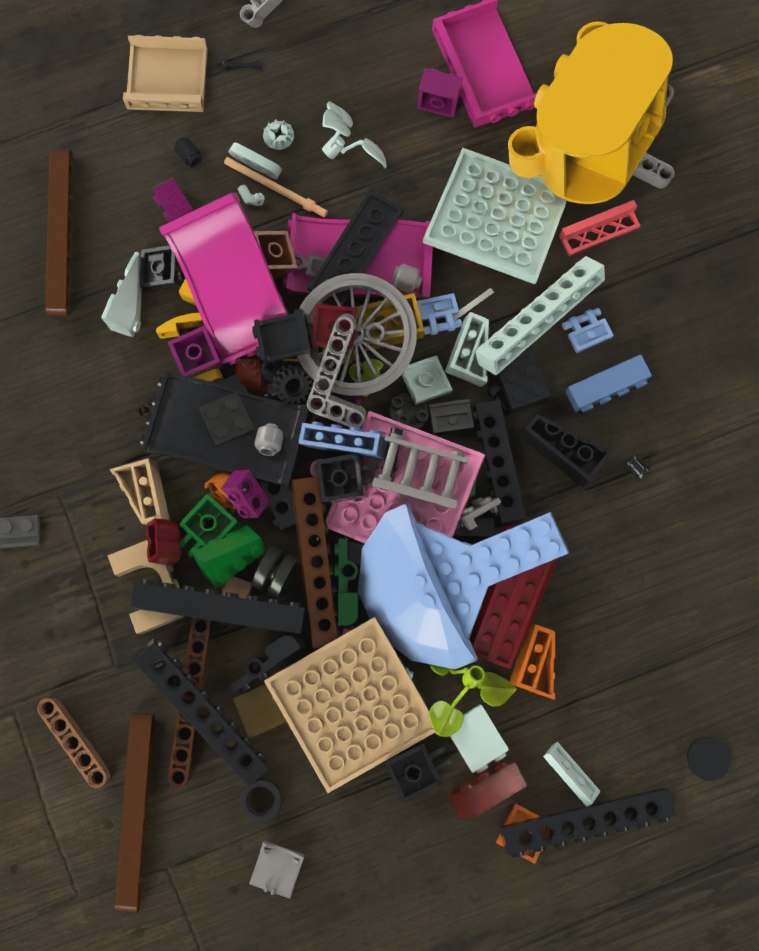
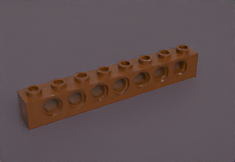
(306, 552)

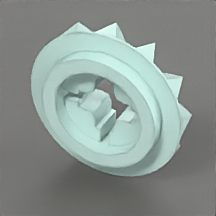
(282, 141)

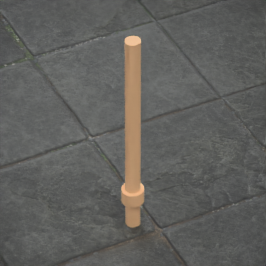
(307, 204)

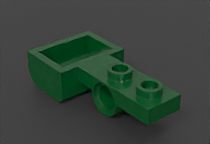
(347, 599)

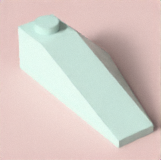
(124, 308)

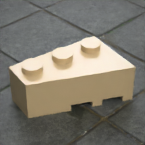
(144, 489)

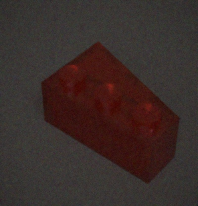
(487, 790)

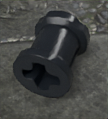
(636, 467)

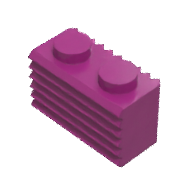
(172, 200)

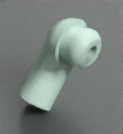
(251, 199)

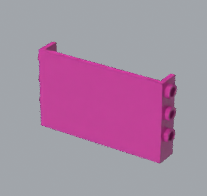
(482, 54)

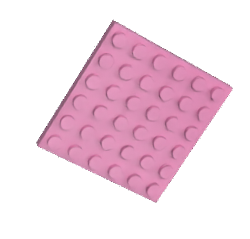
(361, 516)

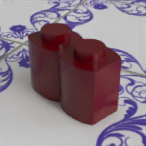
(163, 542)

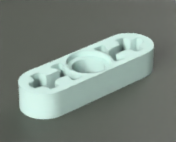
(255, 161)

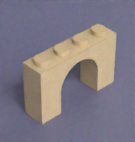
(131, 560)

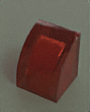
(249, 373)

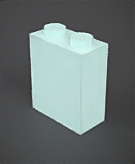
(479, 740)

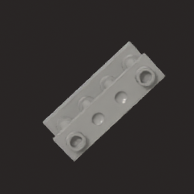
(425, 492)

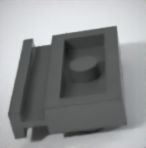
(451, 416)
(20, 531)

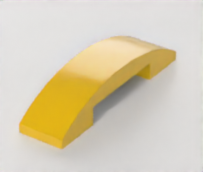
(171, 327)

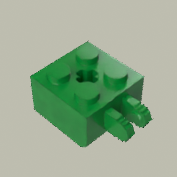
(196, 522)

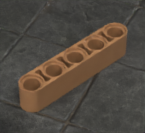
(64, 738)

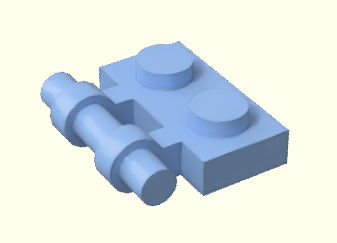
(437, 308)
(589, 335)

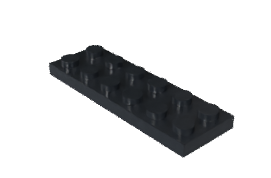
(359, 242)

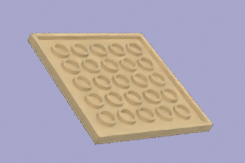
(351, 704)

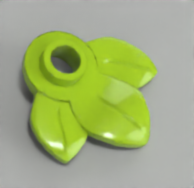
(367, 373)

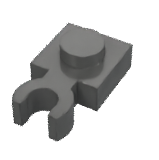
(311, 265)

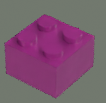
(439, 92)
(195, 353)

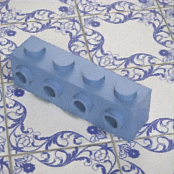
(343, 440)

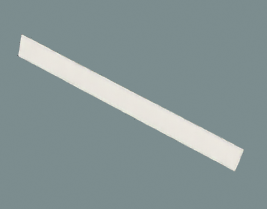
(473, 303)

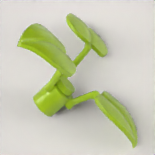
(494, 691)

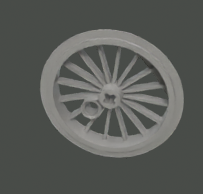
(352, 281)

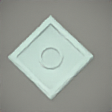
(426, 380)

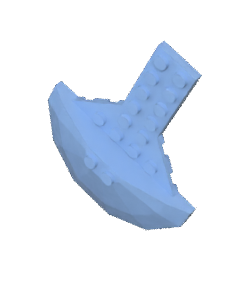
(433, 586)

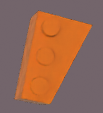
(536, 663)

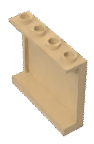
(166, 73)

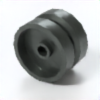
(274, 572)

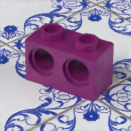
(245, 494)

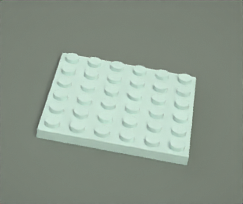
(495, 217)

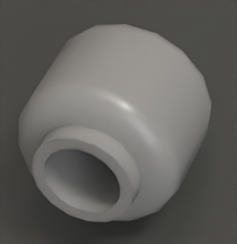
(406, 278)
(269, 439)

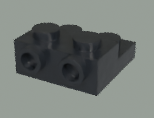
(160, 269)

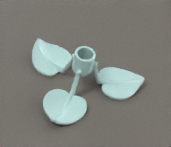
(340, 120)

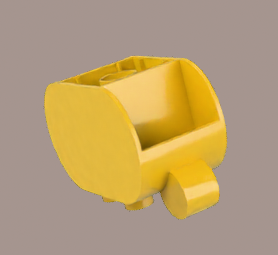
(596, 113)

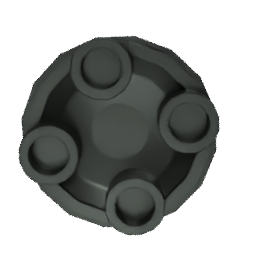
(405, 411)

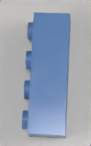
(608, 383)

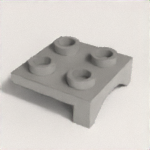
(477, 508)
(276, 869)

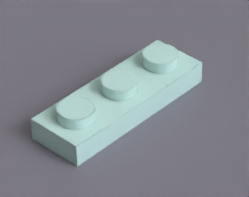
(572, 774)

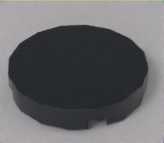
(708, 758)

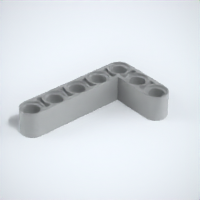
(656, 166)
(331, 374)

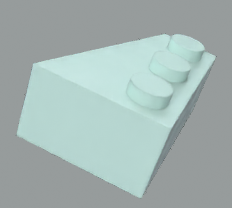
(463, 359)

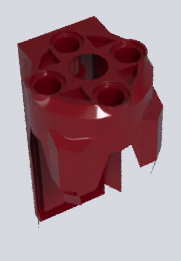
(509, 613)

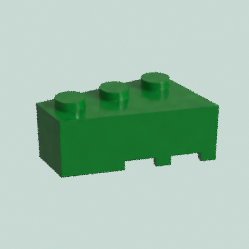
(228, 556)

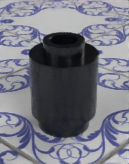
(188, 151)

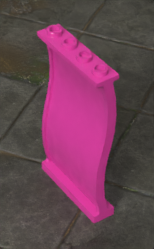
(402, 246)
(225, 274)

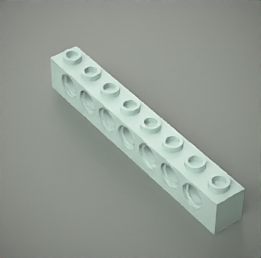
(540, 315)

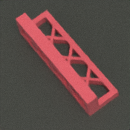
(599, 221)

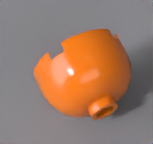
(215, 485)

